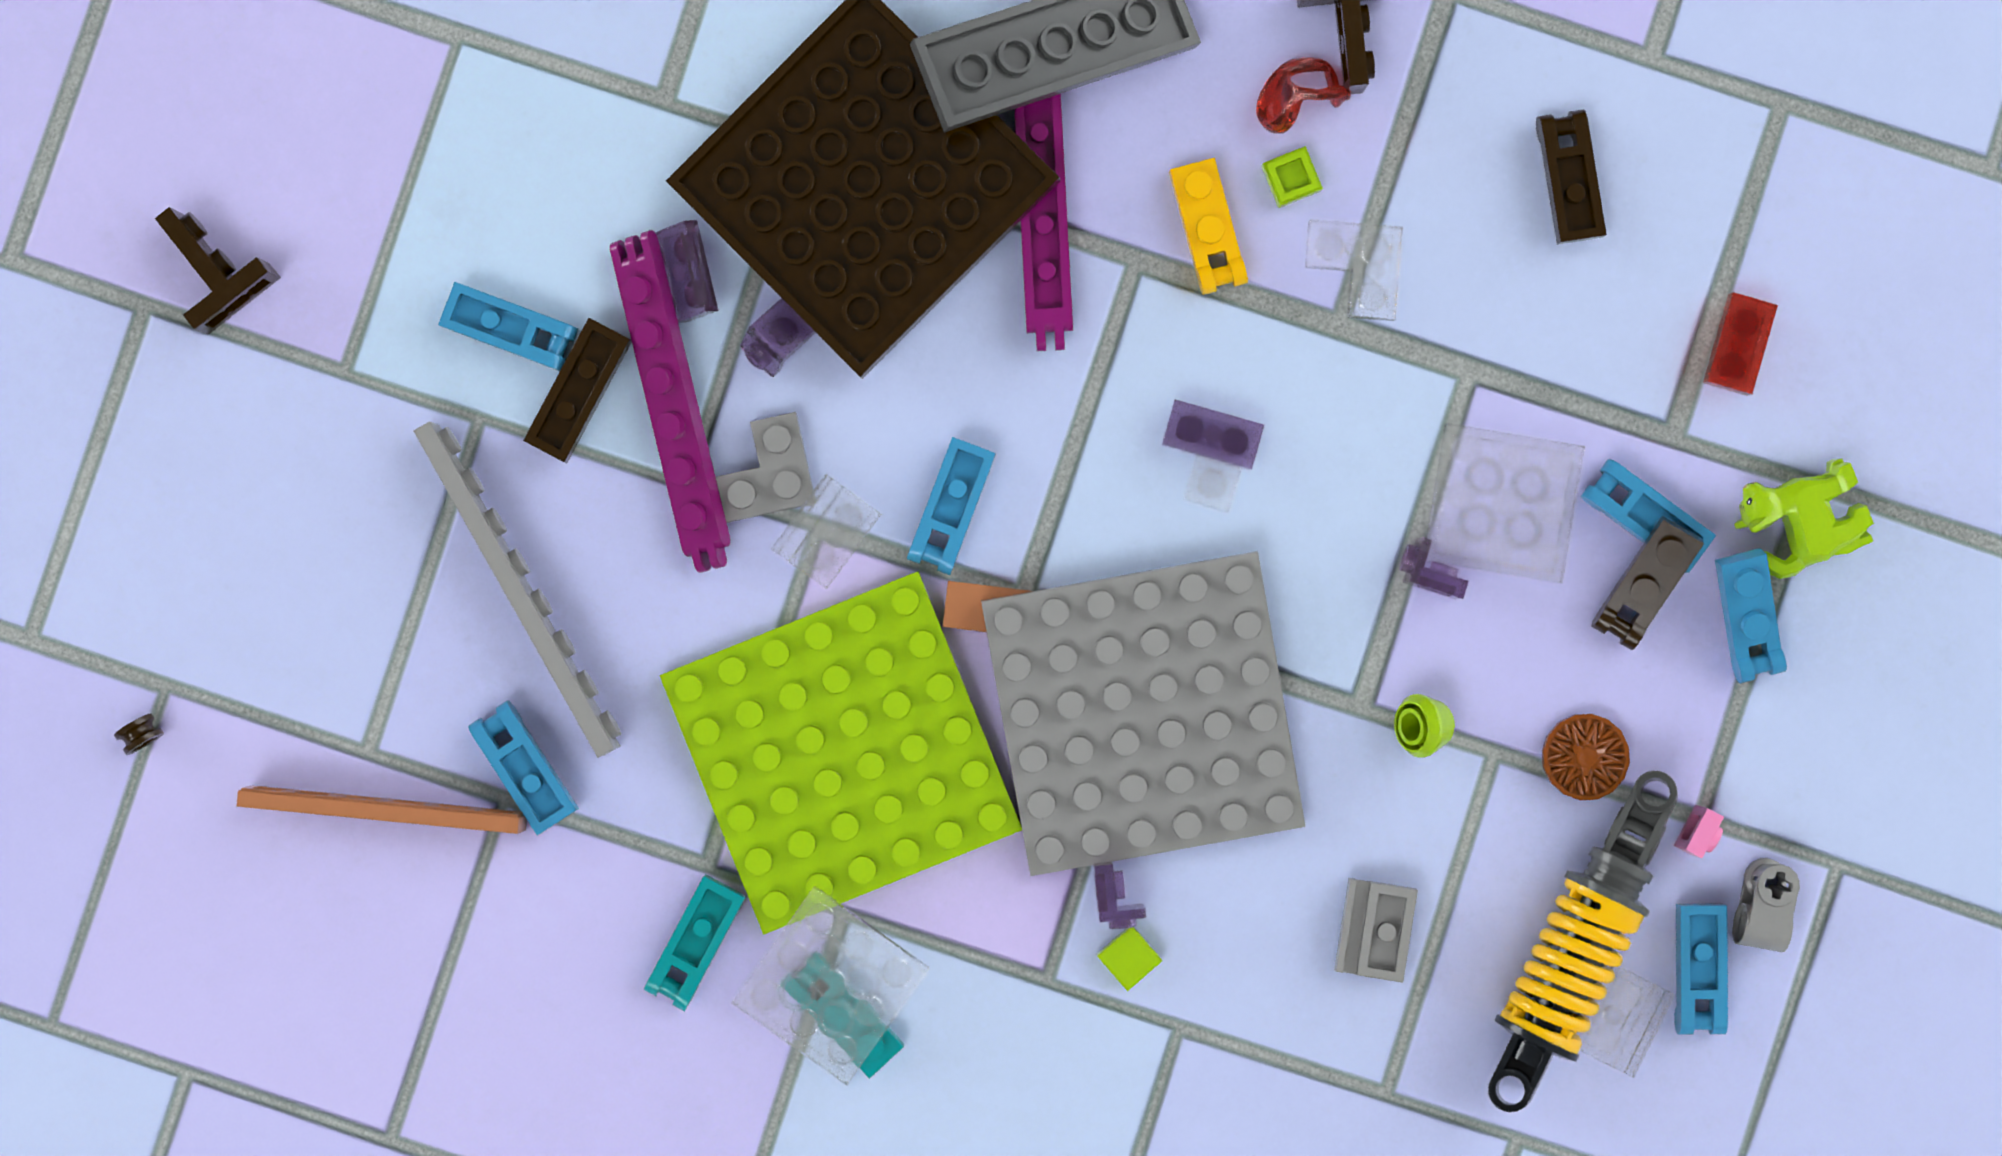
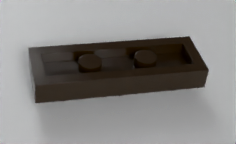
(577, 390)

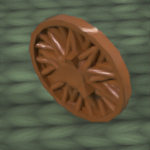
(1585, 756)

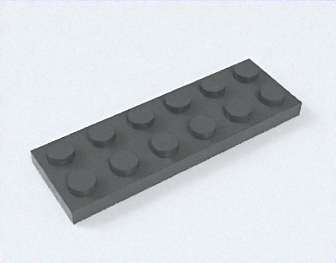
(1044, 51)

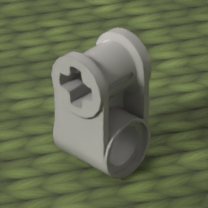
(1764, 912)

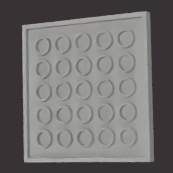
(1143, 713)

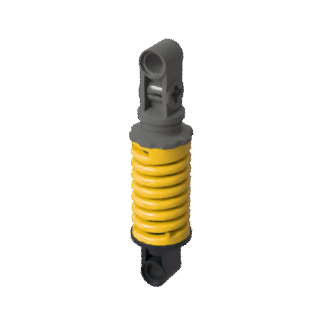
(1578, 956)

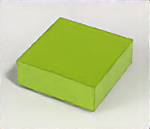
(1292, 177)
(1129, 957)

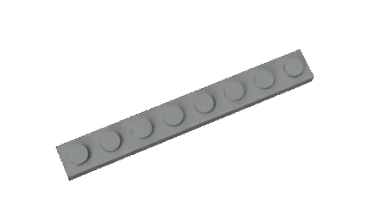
(509, 570)

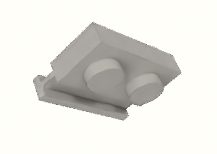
(1375, 930)

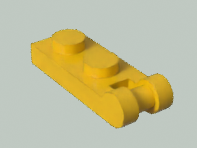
(1207, 224)

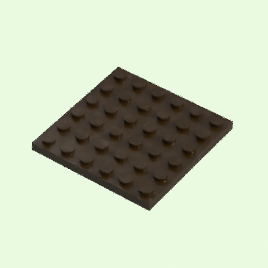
(854, 190)

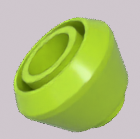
(1423, 725)

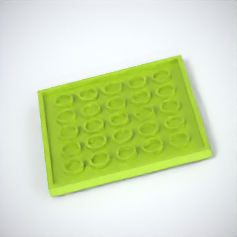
(841, 751)

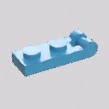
(505, 325)
(952, 504)
(1641, 506)
(1749, 614)
(523, 769)
(1701, 968)

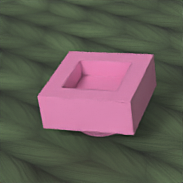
(1700, 832)

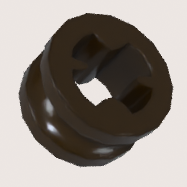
(138, 734)

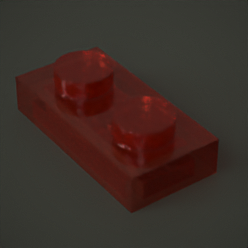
(1740, 344)

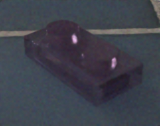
(687, 271)
(1212, 434)

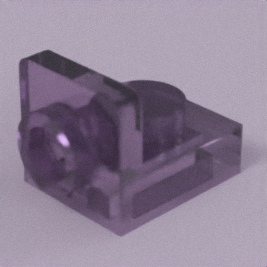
(775, 337)
(1437, 579)
(1108, 888)

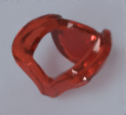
(1282, 99)

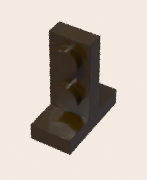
(1352, 23)
(215, 268)

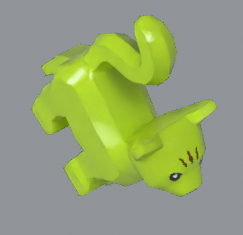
(1807, 517)

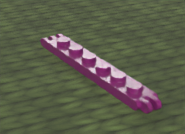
(1046, 229)
(671, 400)

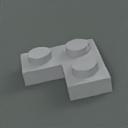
(781, 479)

